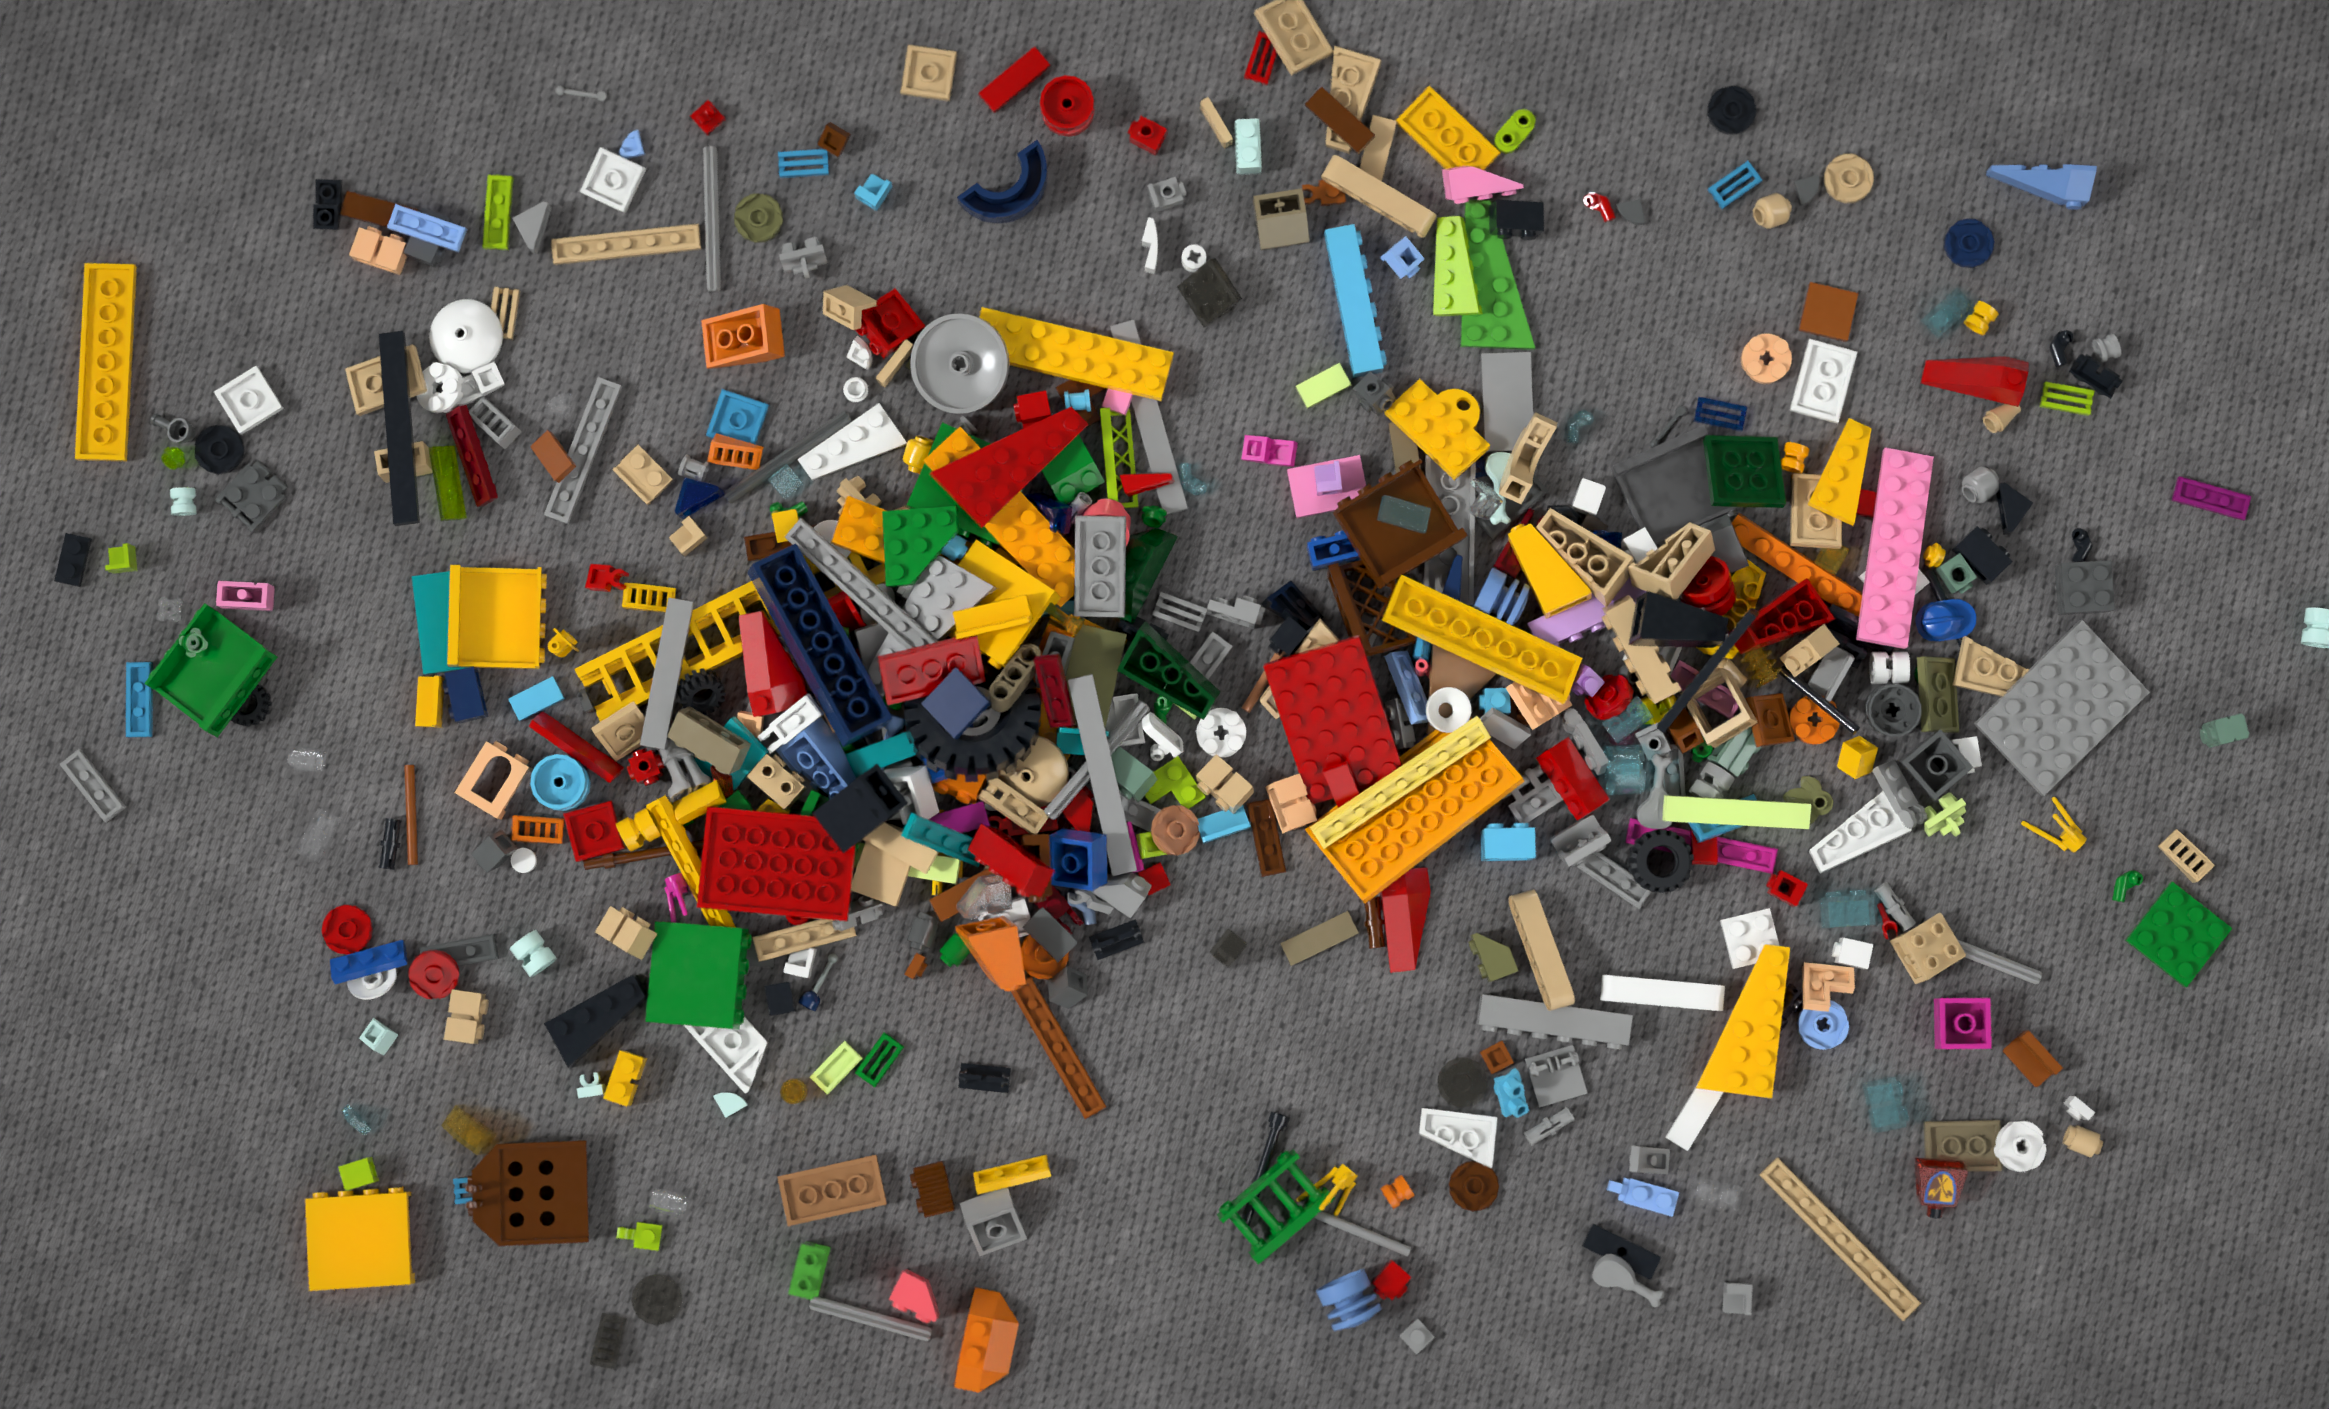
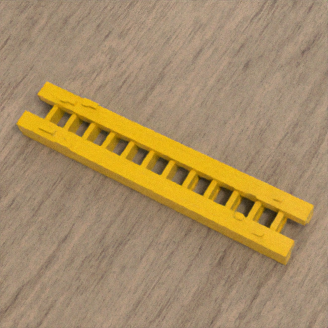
(702, 617)

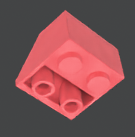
(915, 1294)

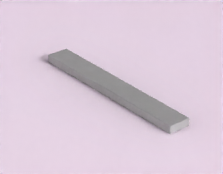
(1154, 434)
(858, 586)
(1102, 774)

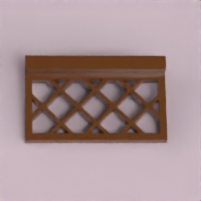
(1348, 608)

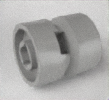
(1712, 783)

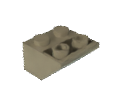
(1281, 219)

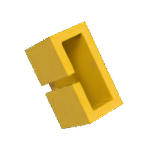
(627, 1067)

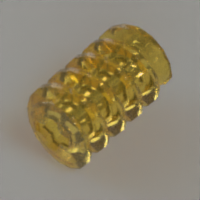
(1761, 665)

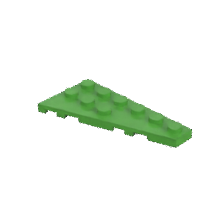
(1503, 316)

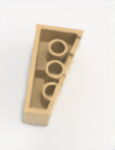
(1589, 556)
(1643, 660)

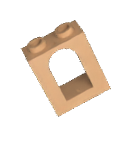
(518, 772)

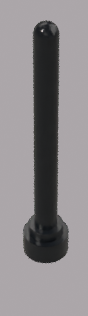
(1277, 1124)

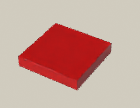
(593, 831)

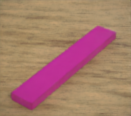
(1729, 851)

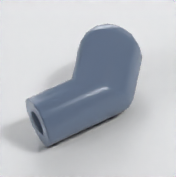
(1088, 914)

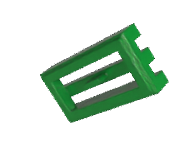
(874, 1083)

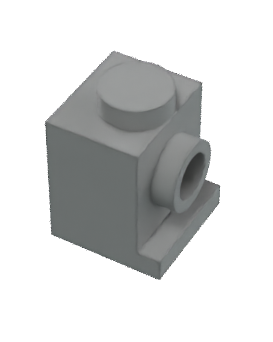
(1162, 202)
(1650, 733)

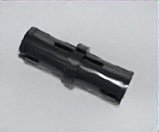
(390, 844)

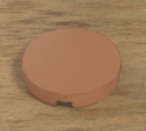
(1175, 830)

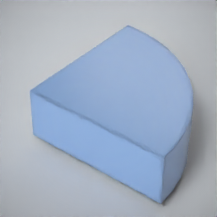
(632, 146)

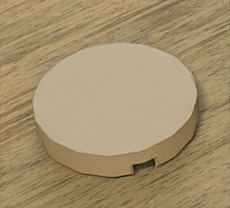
(1843, 185)

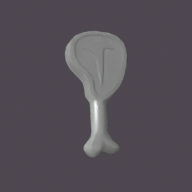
(1651, 810)
(1615, 1272)

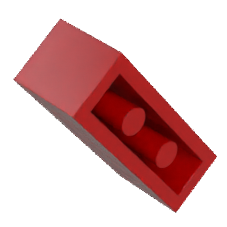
(1572, 778)

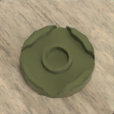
(763, 223)

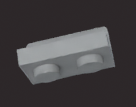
(1580, 840)

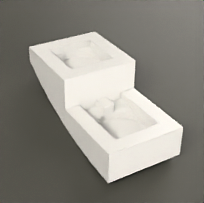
(1150, 240)
(480, 383)

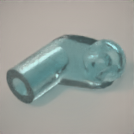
(1189, 482)

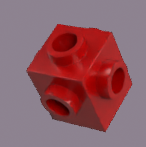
(654, 769)

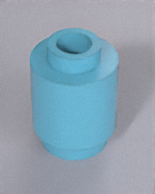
(955, 548)

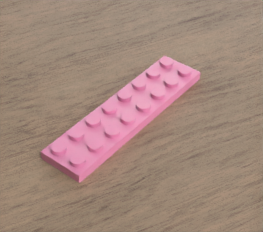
(1895, 548)

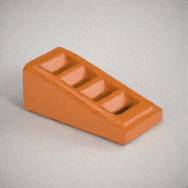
(736, 445)
(515, 837)

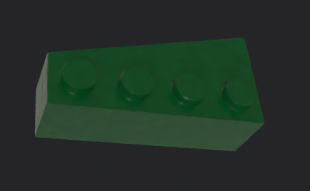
(1166, 672)

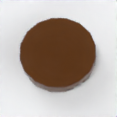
(1466, 1181)

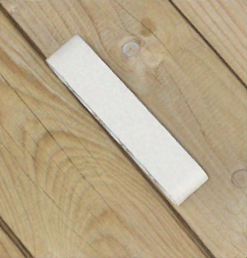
(1662, 993)

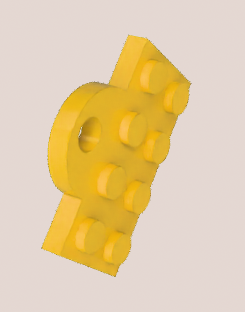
(1440, 426)

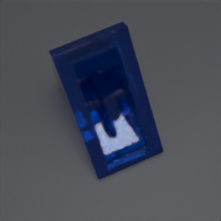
(695, 496)

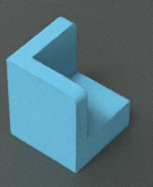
(873, 191)

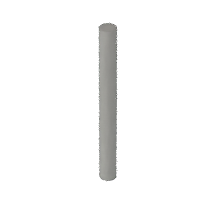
(1363, 1233)

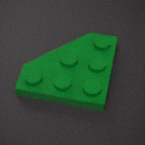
(915, 540)

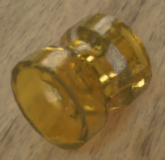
(790, 1091)

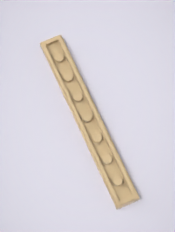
(1839, 1239)

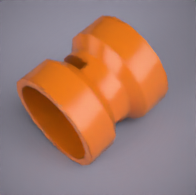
(1402, 1189)

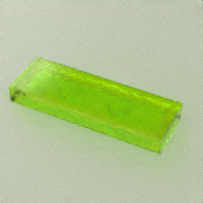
(447, 483)

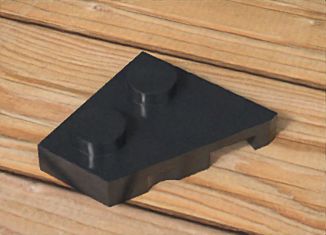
(1293, 603)

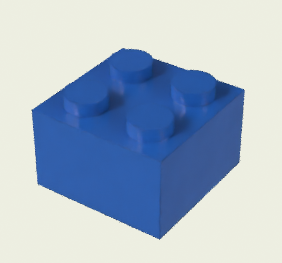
(1078, 859)

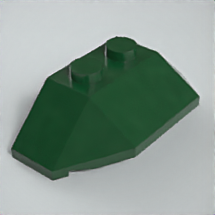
(1144, 560)

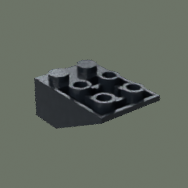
(860, 808)

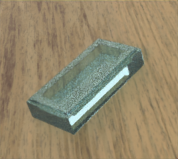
(1404, 514)

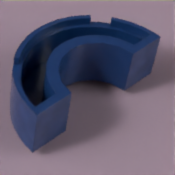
(1016, 201)

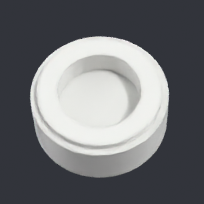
(523, 860)

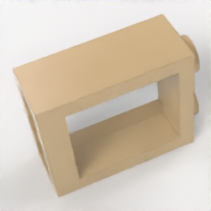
(1731, 727)

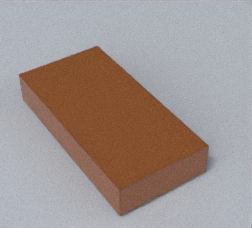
(553, 456)

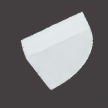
(860, 353)

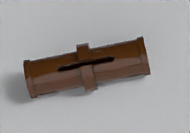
(1374, 923)

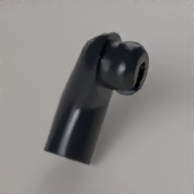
(2082, 543)

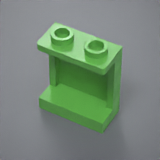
(809, 1270)

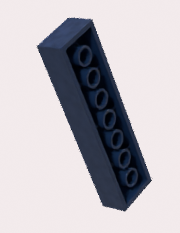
(819, 645)

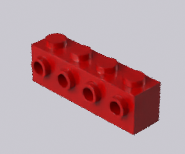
(1011, 861)

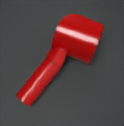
(1887, 924)

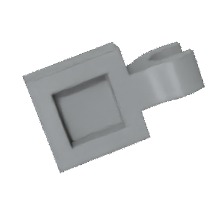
(1093, 901)

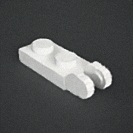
(792, 722)

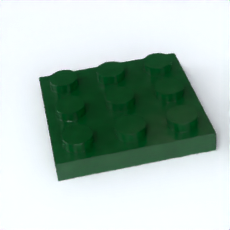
(1744, 471)

